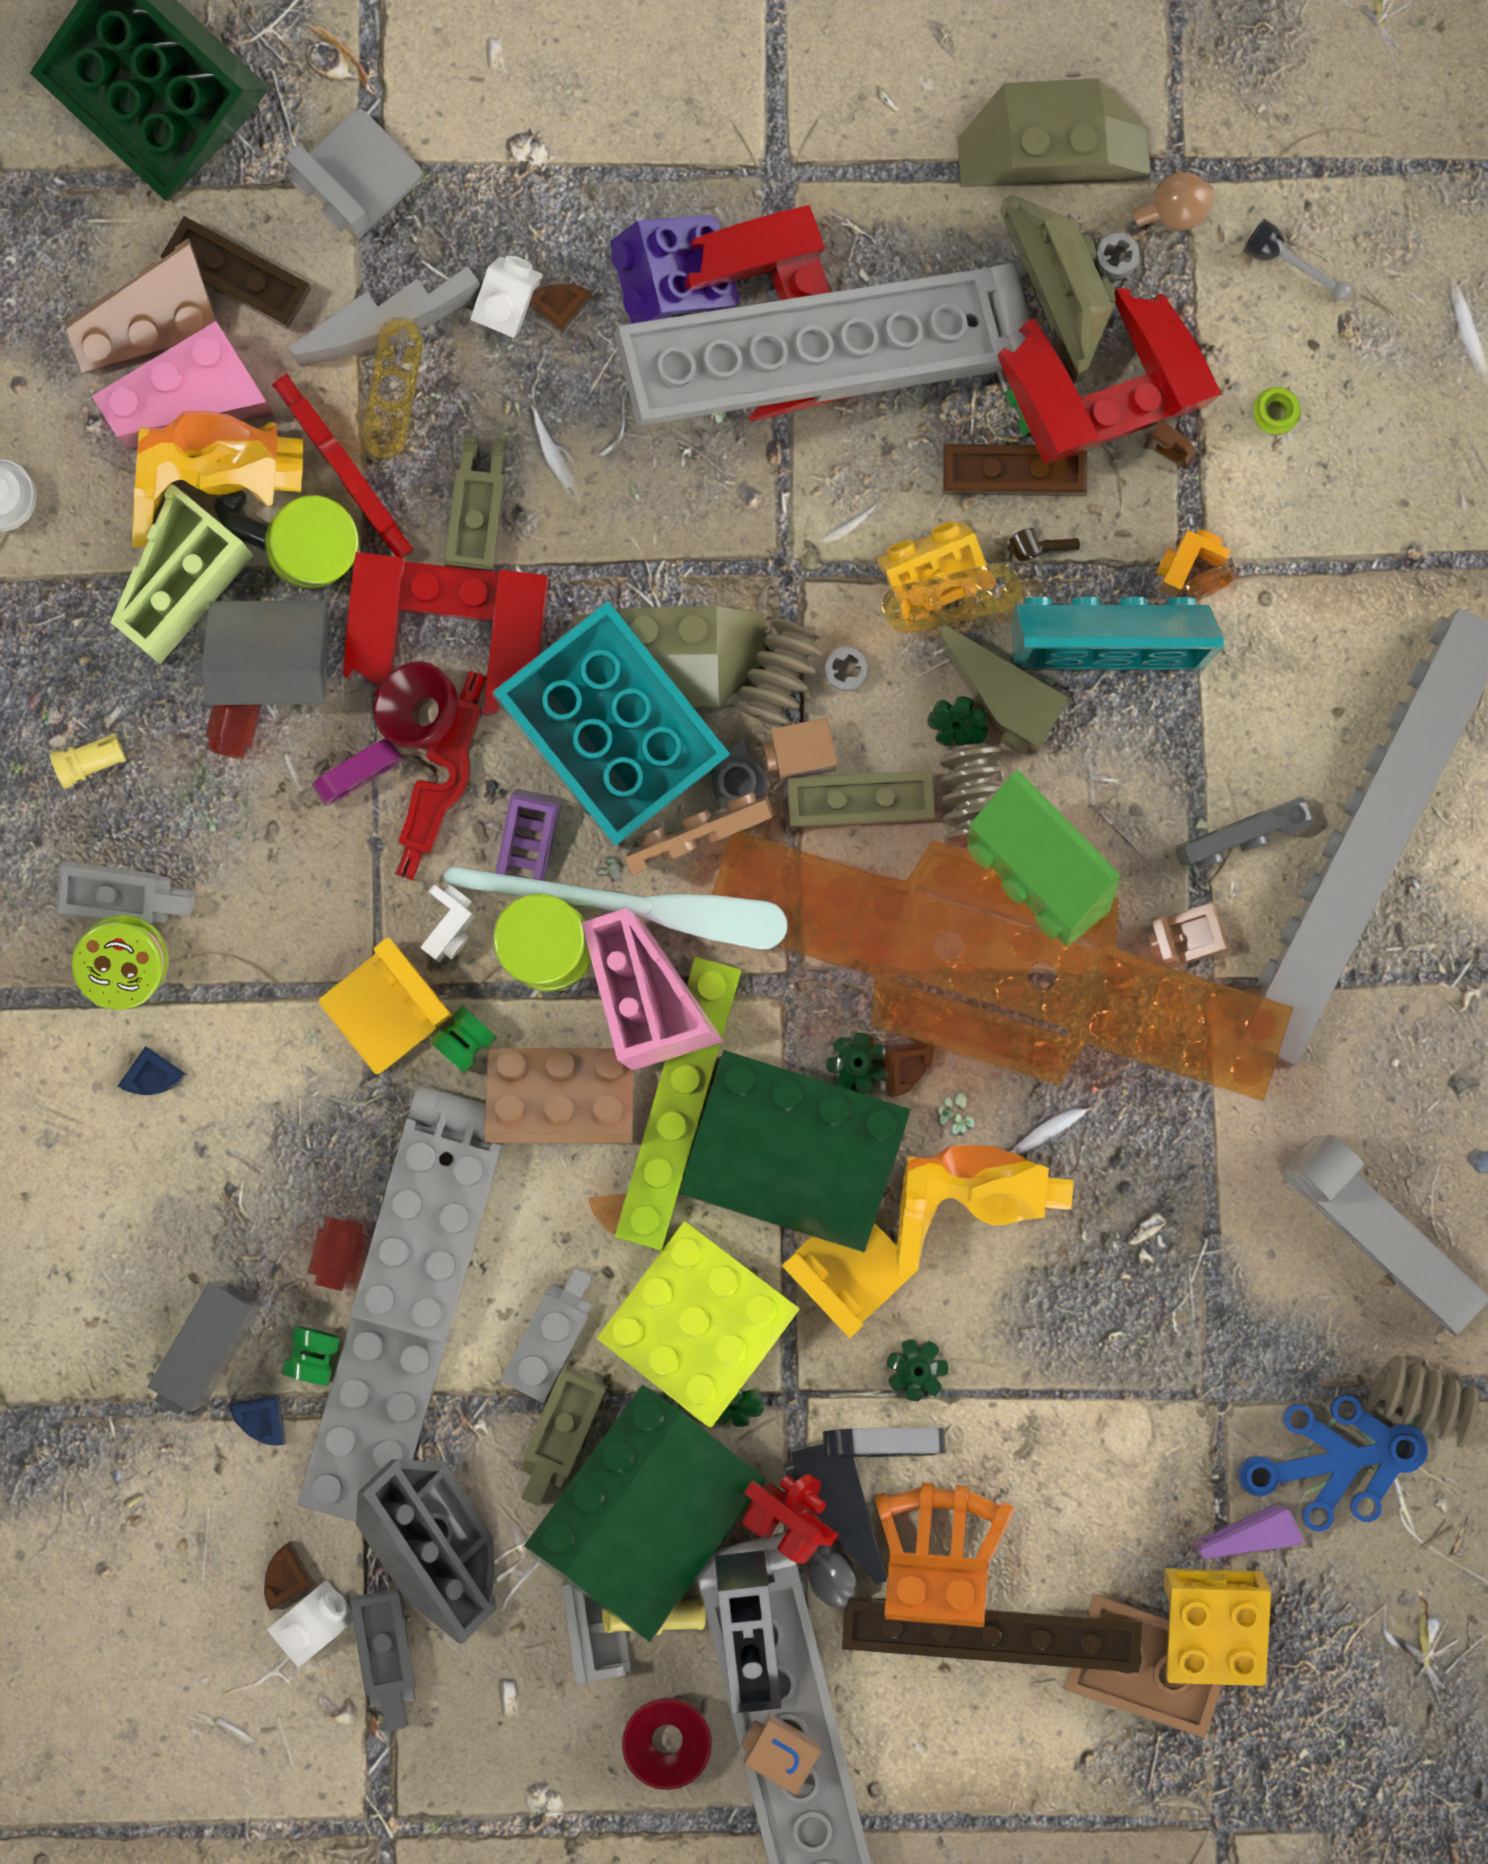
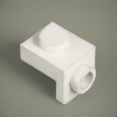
(506, 295)
(449, 934)
(312, 1623)

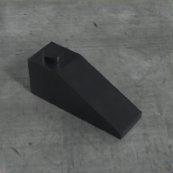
(844, 1500)
(747, 1631)

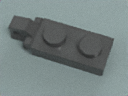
(1248, 833)
(384, 1654)

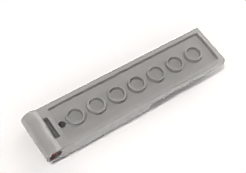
(823, 344)
(404, 1300)
(823, 1817)

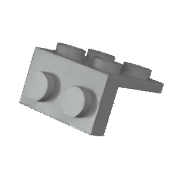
(354, 173)

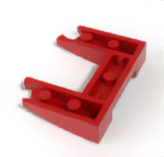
(777, 244)
(1068, 424)
(390, 585)

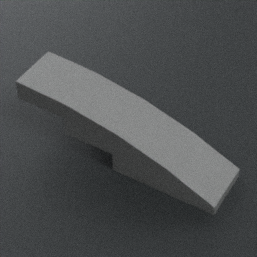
(358, 323)

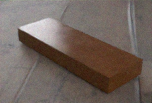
(1010, 471)

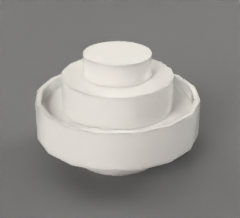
(16, 495)

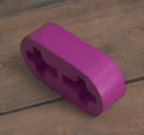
(357, 771)

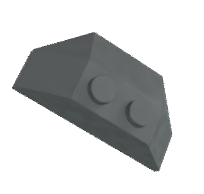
(430, 1543)

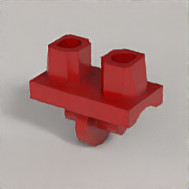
(772, 1505)

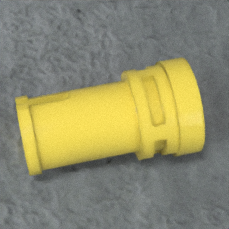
(87, 759)

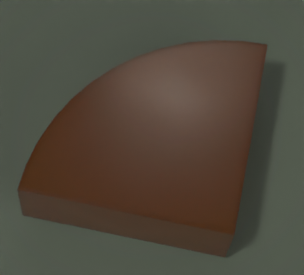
(559, 303)
(1172, 445)
(905, 1066)
(285, 1577)

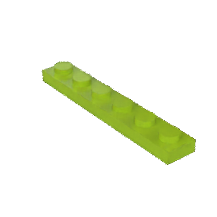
(676, 1115)

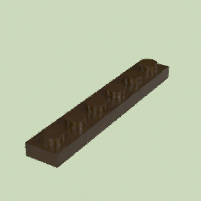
(1004, 1638)

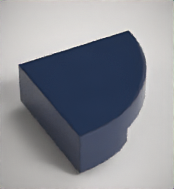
(151, 1074)
(260, 1419)

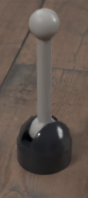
(1268, 244)

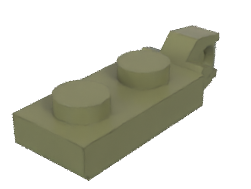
(560, 1433)

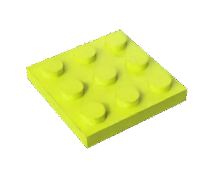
(698, 1324)

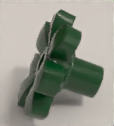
(958, 722)
(844, 1063)
(905, 1366)
(742, 1407)

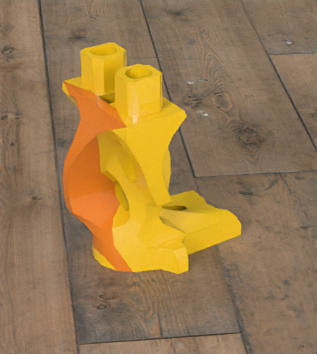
(214, 456)
(986, 1179)

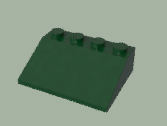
(149, 85)
(794, 1151)
(644, 1513)

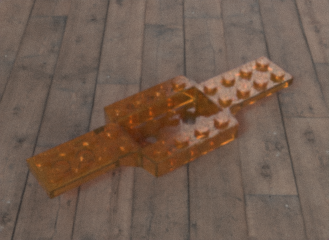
(1100, 991)

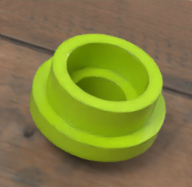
(1283, 398)

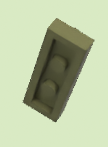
(860, 799)

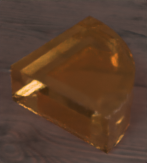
(1210, 582)
(608, 1210)

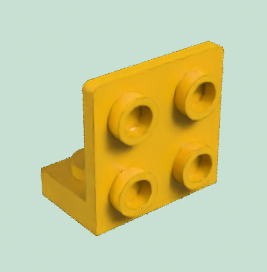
(385, 1007)
(847, 1281)
(1217, 1626)

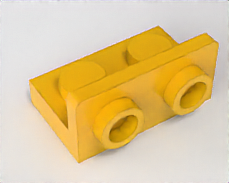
(947, 550)

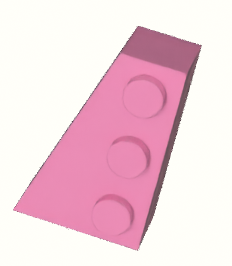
(190, 376)
(642, 993)

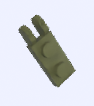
(476, 509)

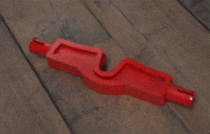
(343, 466)
(432, 800)

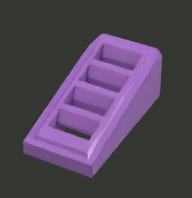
(514, 819)
(1258, 1532)

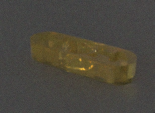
(410, 354)
(921, 619)

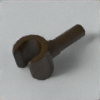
(1027, 546)

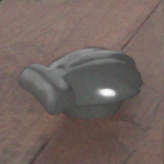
(738, 776)
(831, 1576)

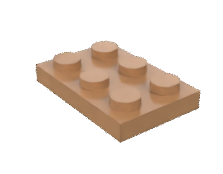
(558, 1096)
(1146, 1692)

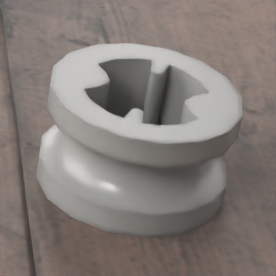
(1109, 244)
(841, 654)

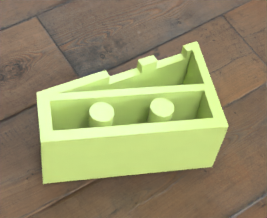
(180, 571)

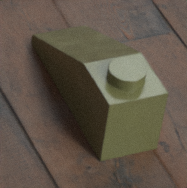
(1010, 697)

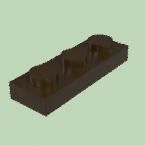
(242, 274)

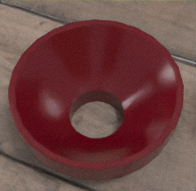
(404, 695)
(662, 1769)

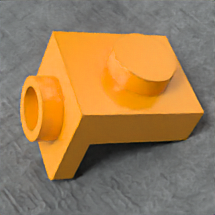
(1177, 564)

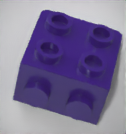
(655, 264)

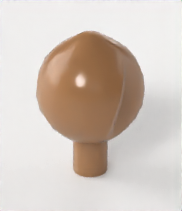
(1179, 202)

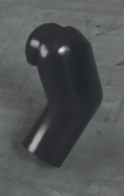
(237, 522)

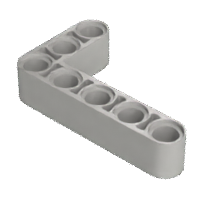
(1329, 1179)

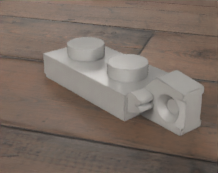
(114, 891)
(549, 1338)

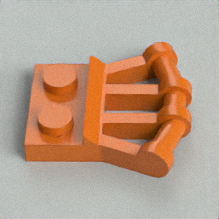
(939, 1586)

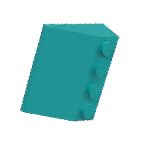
(1114, 635)
(610, 723)

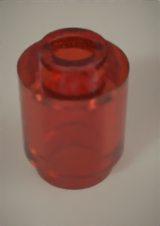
(232, 729)
(336, 1253)

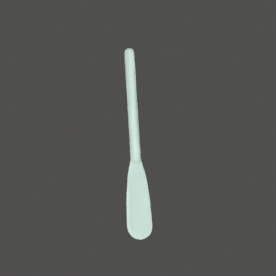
(712, 917)

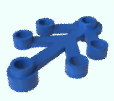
(1341, 1460)

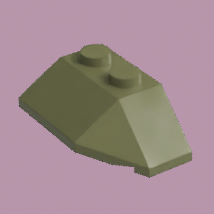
(1053, 136)
(1063, 279)
(699, 647)

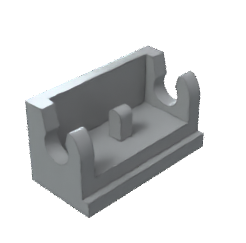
(594, 1651)

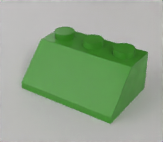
(1042, 860)

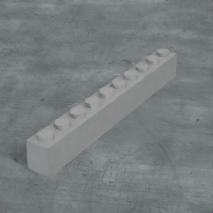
(1377, 826)

